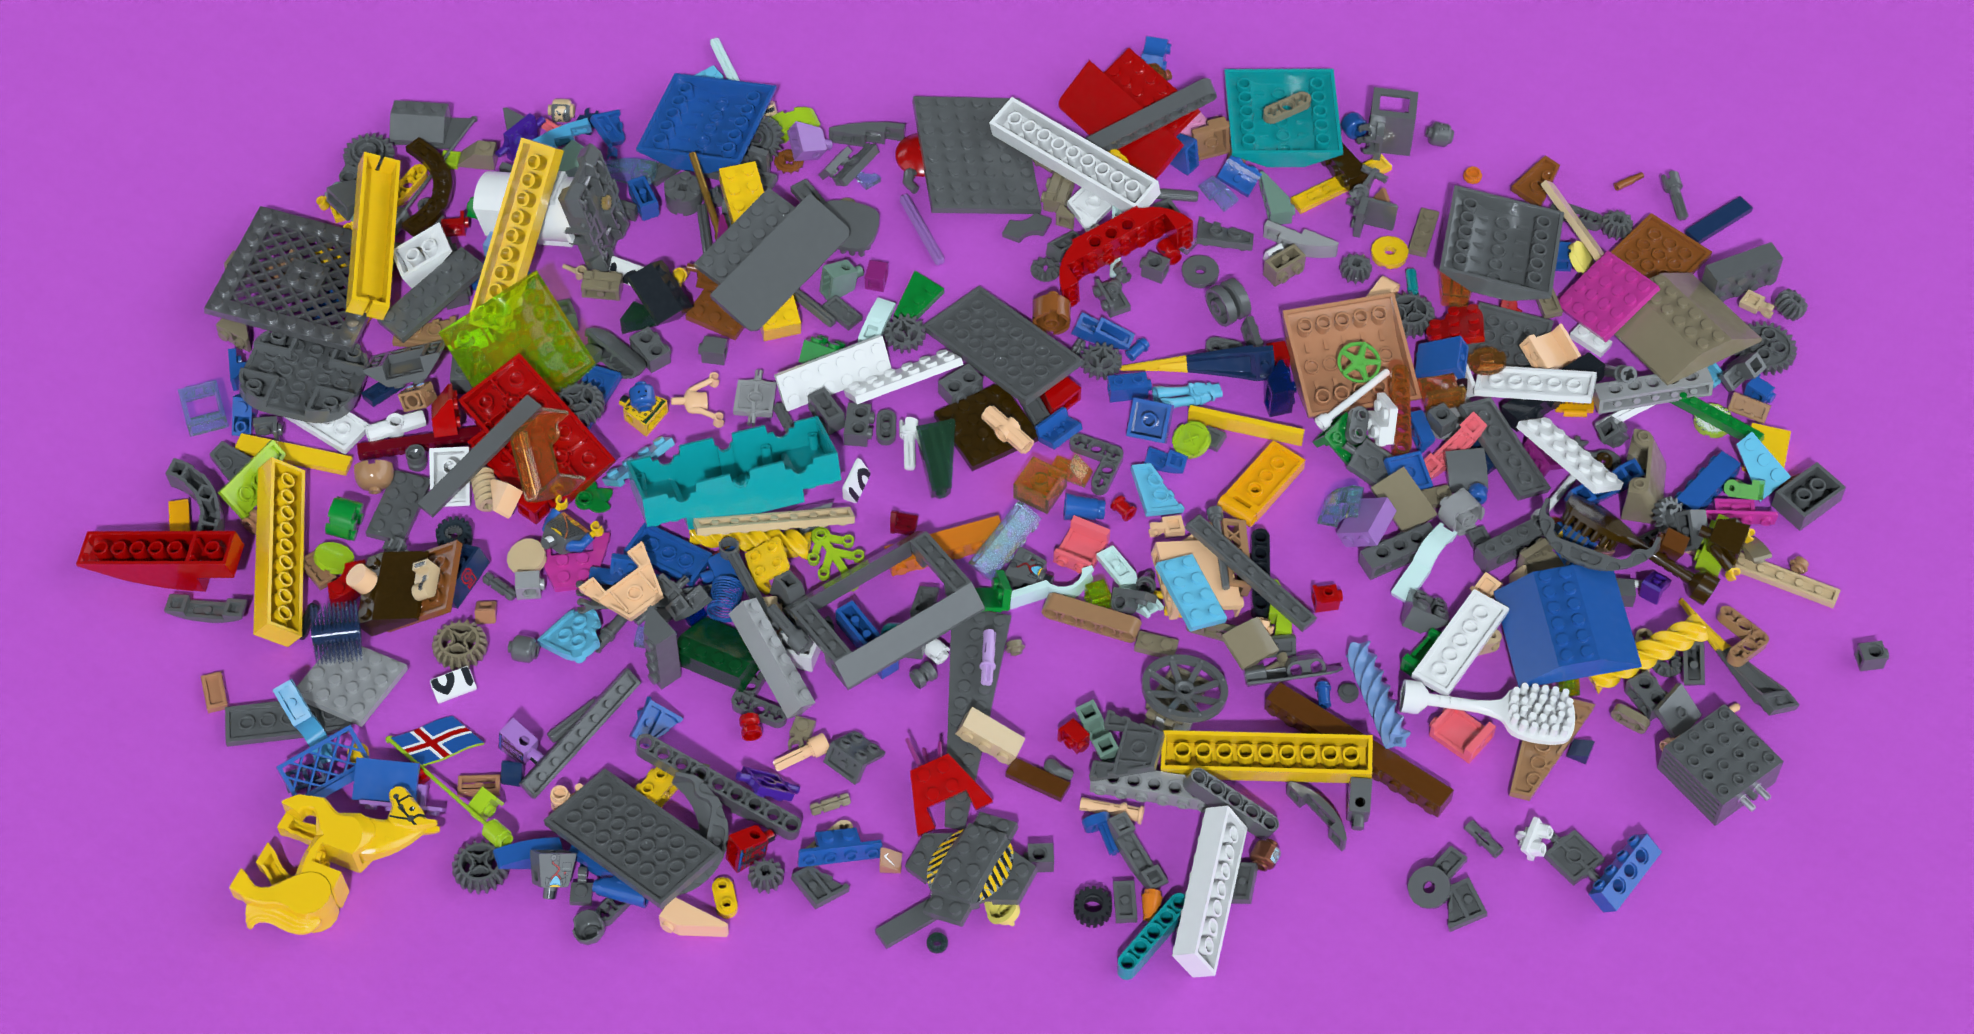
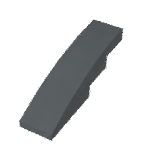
(859, 133)

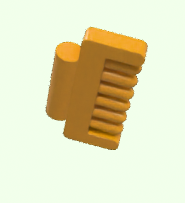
(1575, 410)

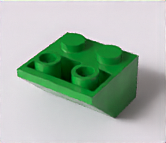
(818, 347)

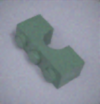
(1100, 738)

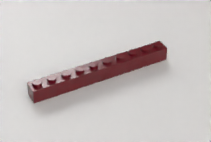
(398, 445)

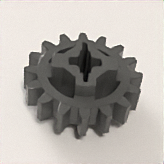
(895, 336)
(1101, 361)
(1665, 513)

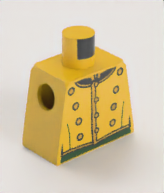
(647, 420)

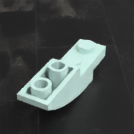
(877, 319)

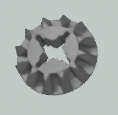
(1051, 273)
(1665, 670)

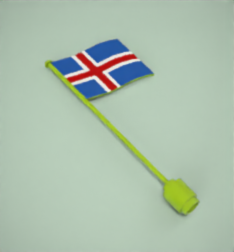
(438, 742)

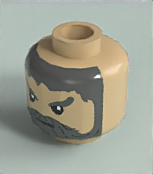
(561, 110)

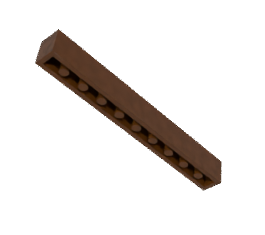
(1387, 766)

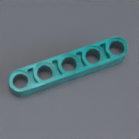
(1147, 943)

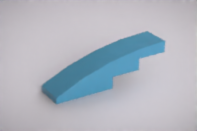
(565, 133)

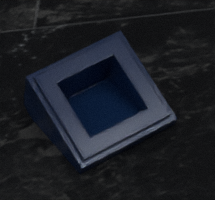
(1580, 750)
(511, 773)

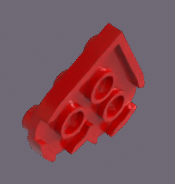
(1459, 321)

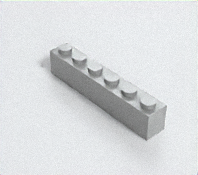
(771, 658)

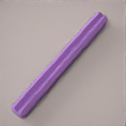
(922, 229)

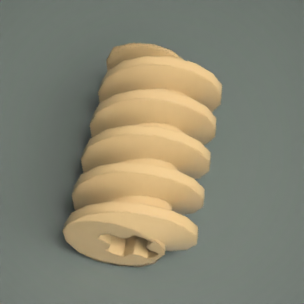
(482, 489)

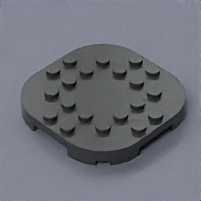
(301, 378)

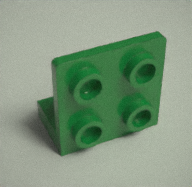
(1335, 438)
(999, 596)

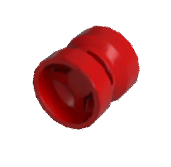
(750, 724)

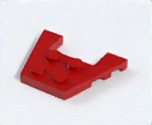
(939, 782)

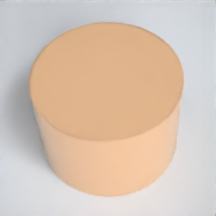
(361, 579)

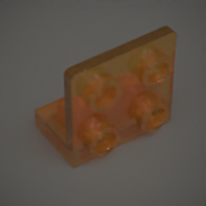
(1441, 389)

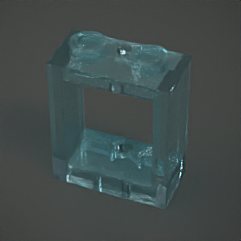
(215, 420)

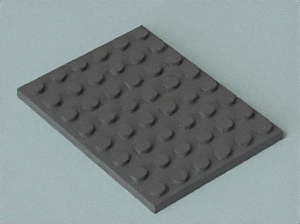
(967, 164)

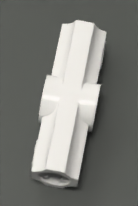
(395, 425)

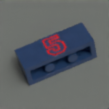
(470, 568)

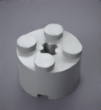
(1460, 511)

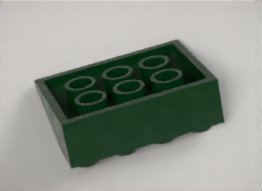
(717, 654)

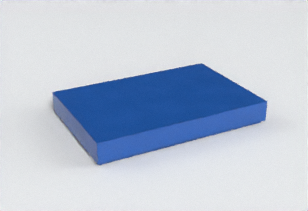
(377, 777)

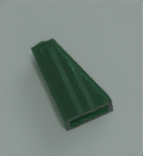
(936, 451)

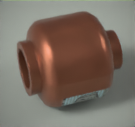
(1265, 854)

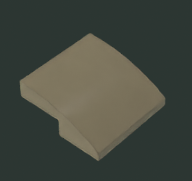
(1249, 643)

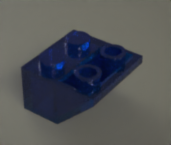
(1279, 391)

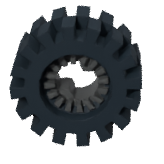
(450, 527)

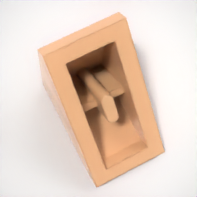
(504, 497)

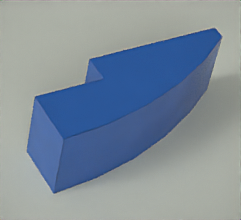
(1102, 331)
(518, 854)

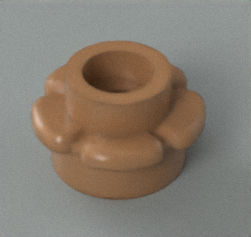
(1799, 565)

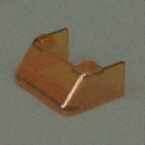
(537, 460)

